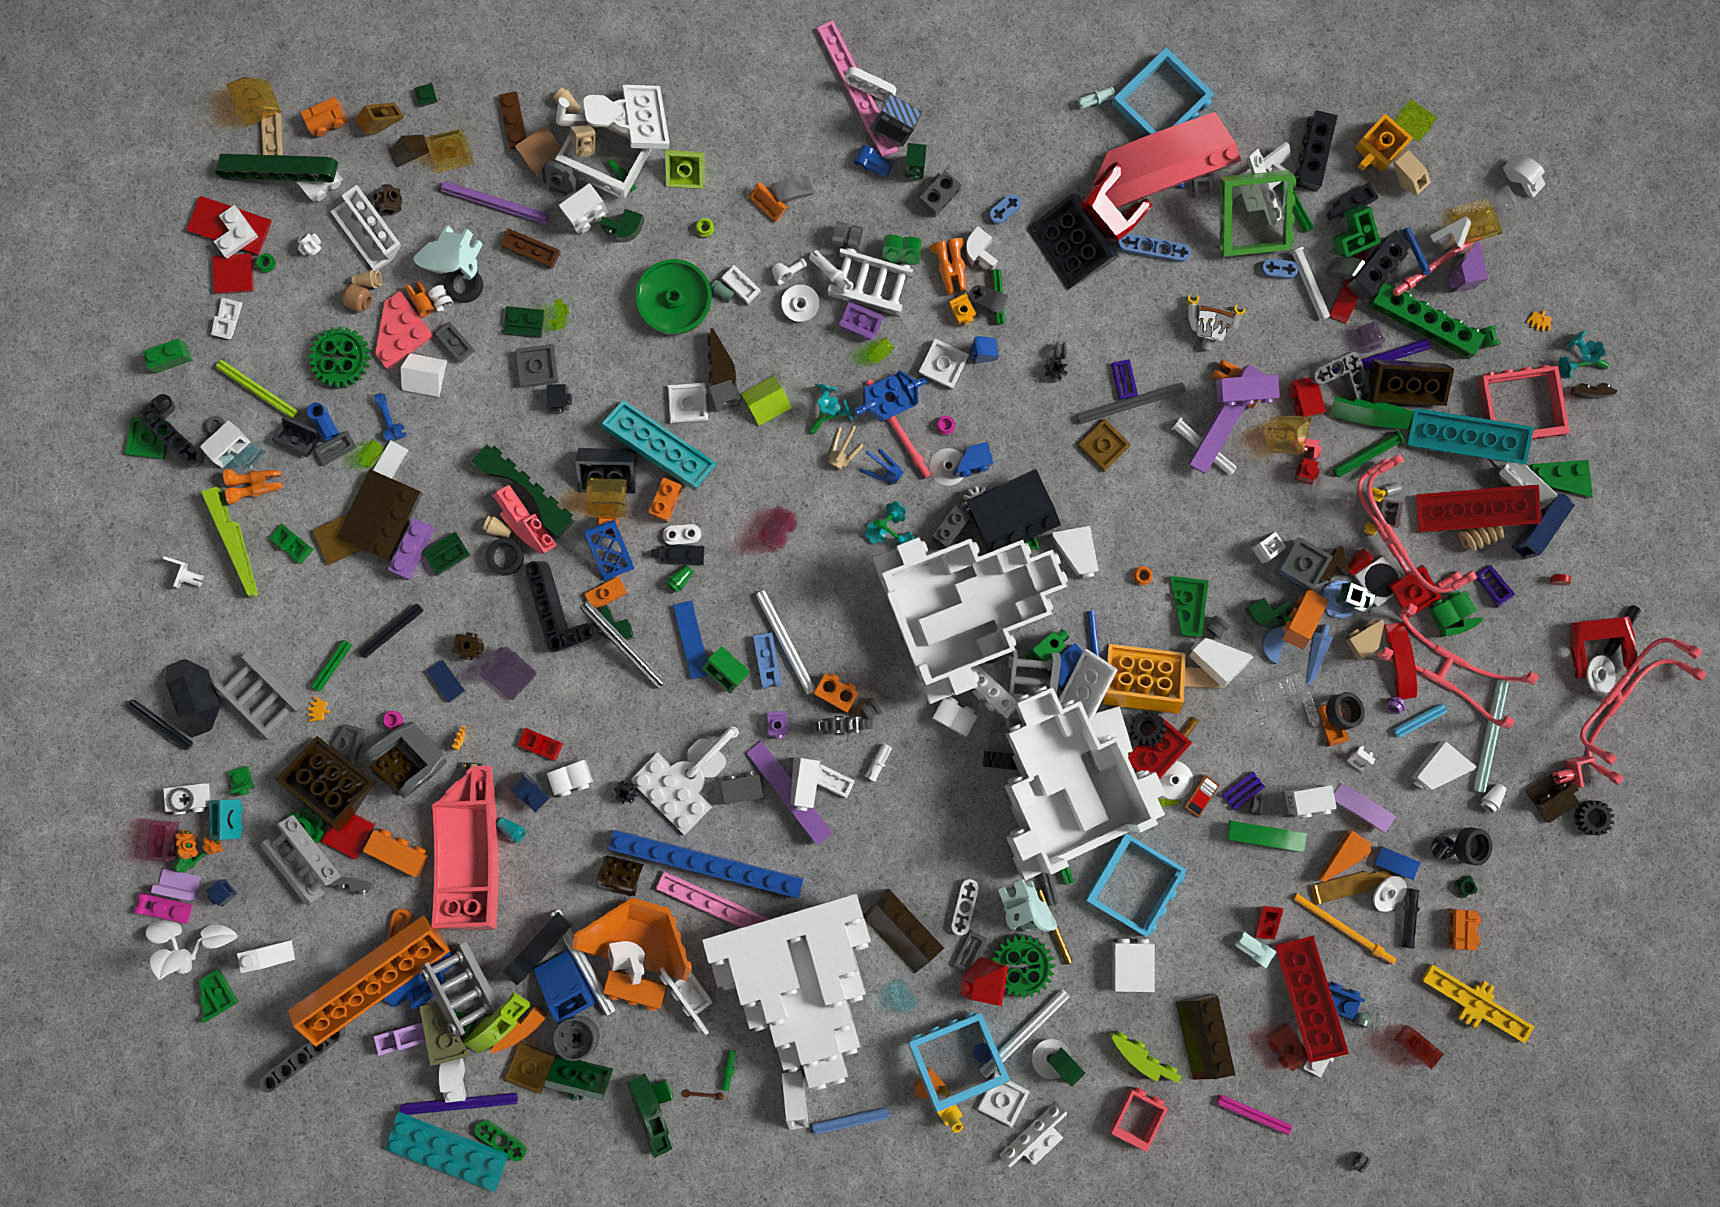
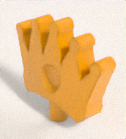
(1540, 320)
(318, 710)
(458, 741)

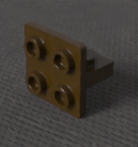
(394, 769)
(1552, 798)
(619, 875)

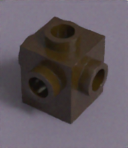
(387, 200)
(461, 646)

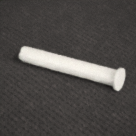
(1310, 283)
(1195, 439)

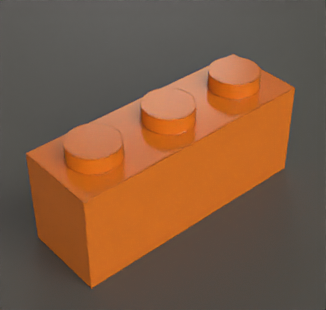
(1304, 618)
(396, 852)
(647, 992)

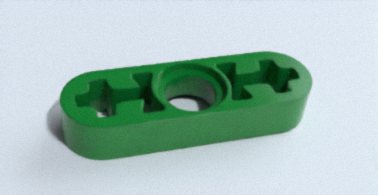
(485, 1137)

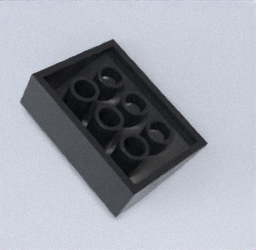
(1072, 241)
(1013, 512)

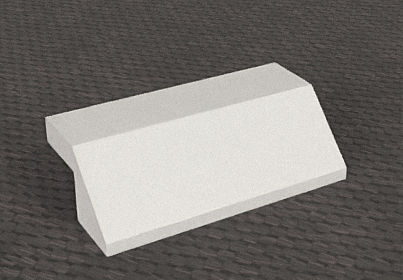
(366, 229)

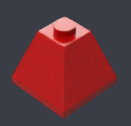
(984, 982)

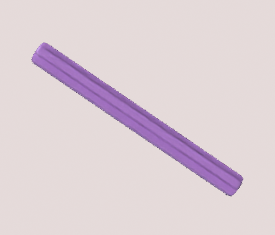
(495, 202)

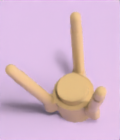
(838, 458)

